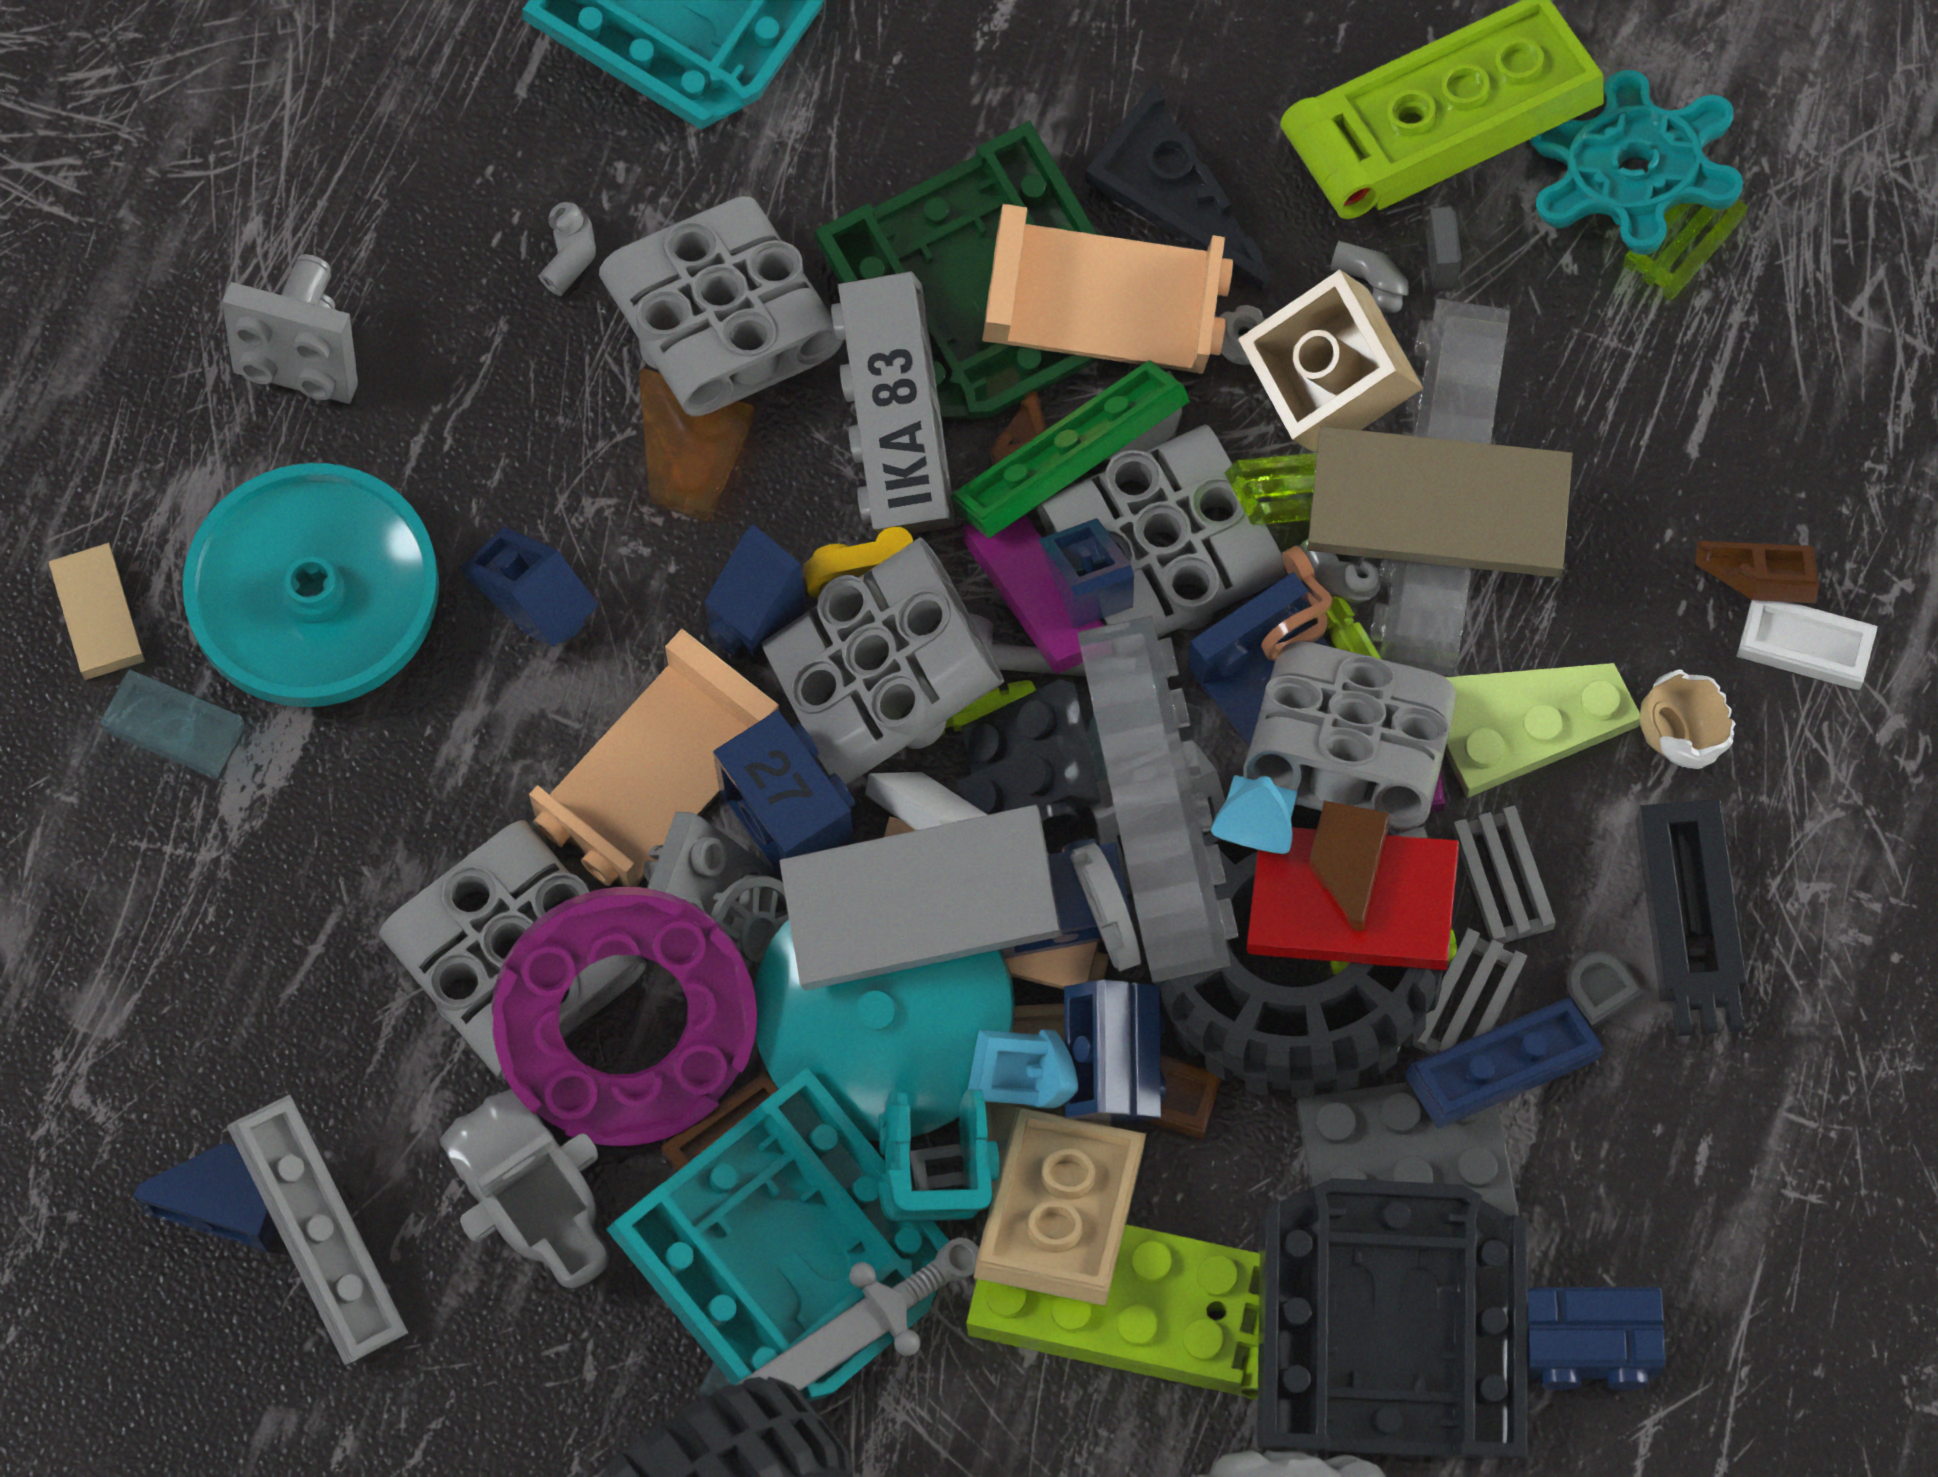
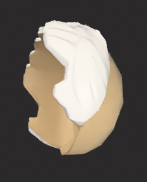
(1687, 719)

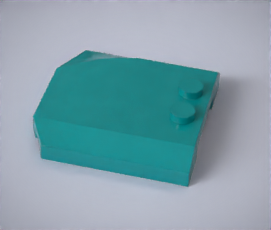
(682, 53)
(765, 1230)

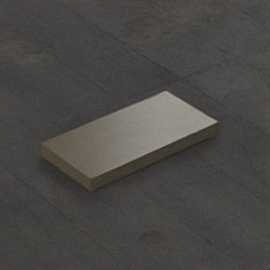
(1440, 501)

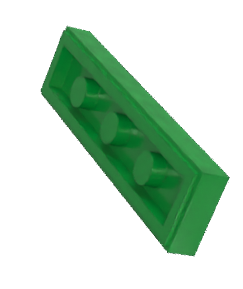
(1069, 448)

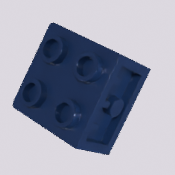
(1230, 657)

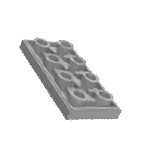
(920, 897)

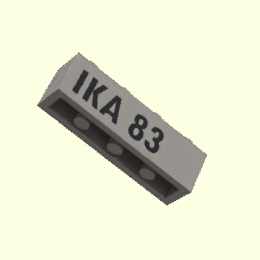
(895, 404)

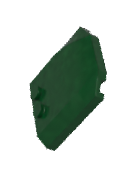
(948, 241)

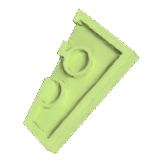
(1531, 719)

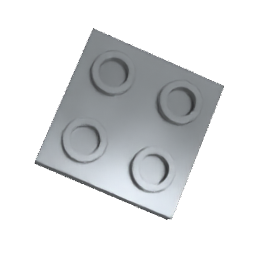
(293, 335)
(699, 863)

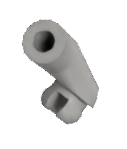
(574, 245)
(1376, 268)
(1345, 579)

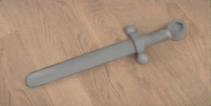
(872, 1317)

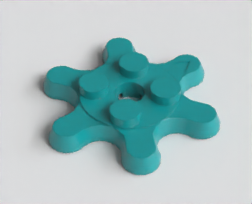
(1641, 131)

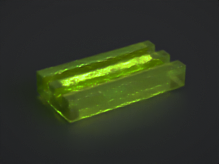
(1657, 271)
(1275, 478)

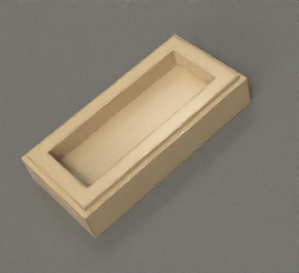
(96, 611)

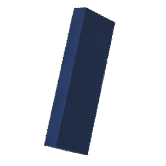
(1503, 1062)

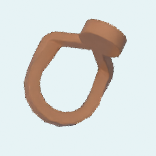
(1318, 600)

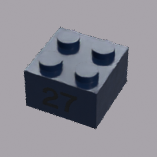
(782, 792)

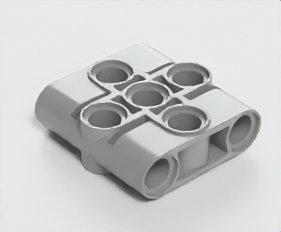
(737, 266)
(1182, 481)
(831, 652)
(1353, 731)
(449, 944)

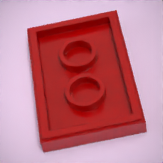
(1405, 918)

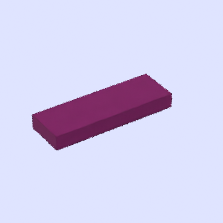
(1025, 583)

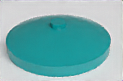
(310, 584)
(882, 1032)

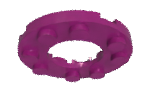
(657, 1099)

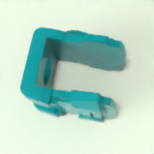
(978, 1157)

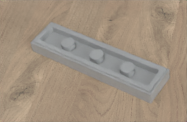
(317, 1229)

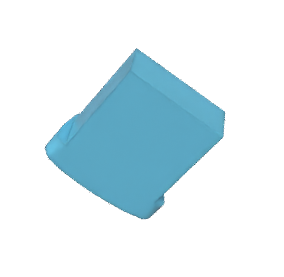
(1257, 815)
(1023, 1068)

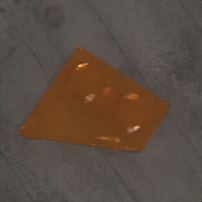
(687, 453)

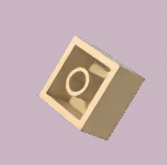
(1330, 360)

